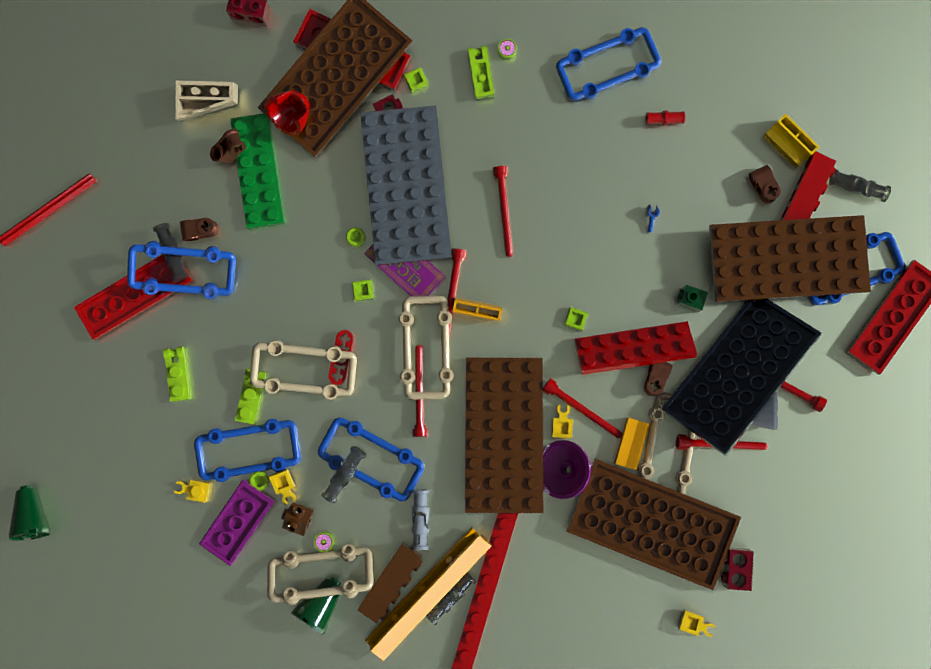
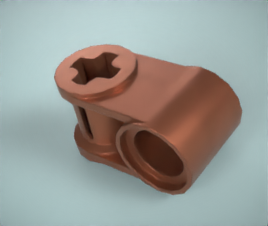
(227, 147)
(763, 181)
(195, 229)
(657, 374)

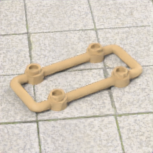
(445, 375)
(273, 384)
(646, 470)
(291, 560)

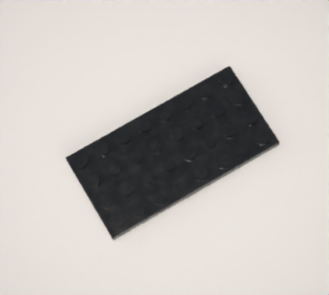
(741, 373)

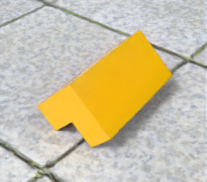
(790, 141)

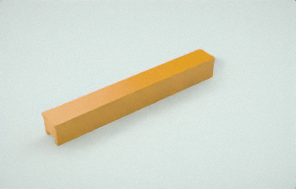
(427, 593)

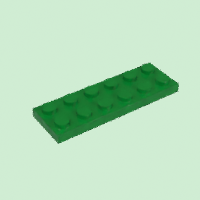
(258, 172)

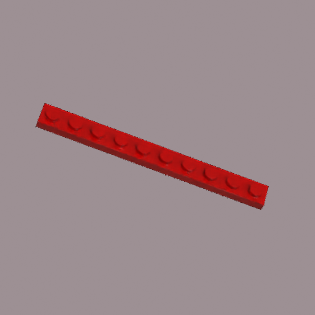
(484, 591)

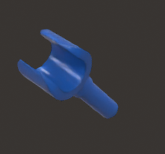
(652, 215)

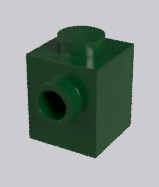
(691, 298)

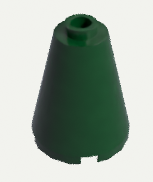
(28, 516)
(319, 610)

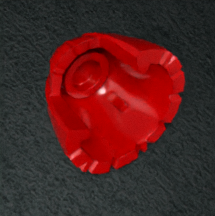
(288, 111)

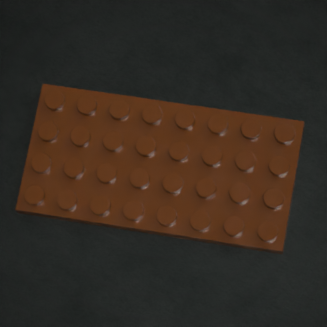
(342, 69)
(789, 258)
(504, 435)
(654, 524)

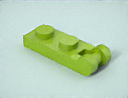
(481, 72)
(177, 374)
(249, 399)

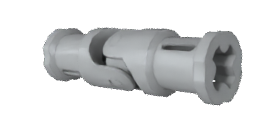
(420, 521)

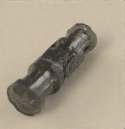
(867, 188)
(174, 262)
(343, 474)
(449, 599)

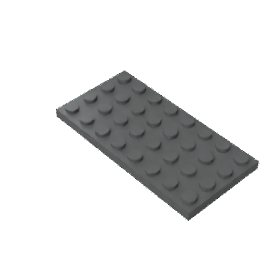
(405, 185)

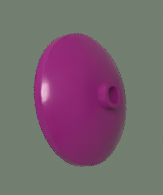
(556, 460)

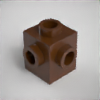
(297, 519)

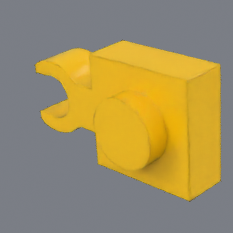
(562, 426)
(283, 483)
(195, 490)
(693, 623)

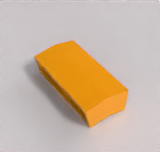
(477, 313)
(631, 443)

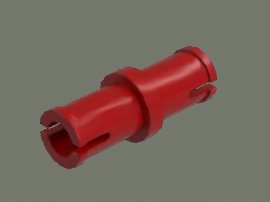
(665, 117)

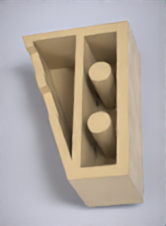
(203, 97)

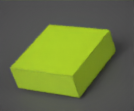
(415, 79)
(362, 290)
(575, 319)

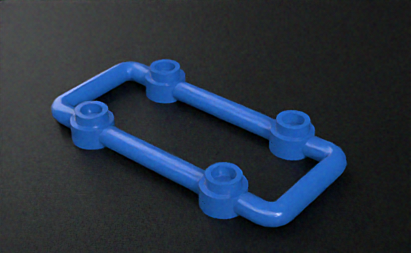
(590, 89)
(883, 276)
(151, 285)
(216, 436)
(404, 456)

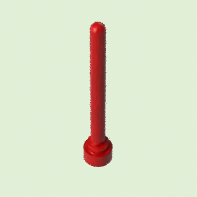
(500, 174)
(457, 257)
(552, 388)
(817, 402)
(419, 429)
(684, 442)

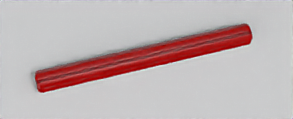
(47, 209)

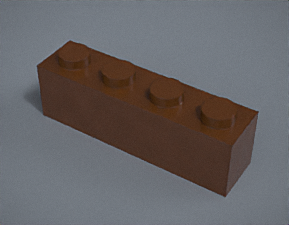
(389, 583)

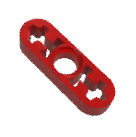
(334, 370)

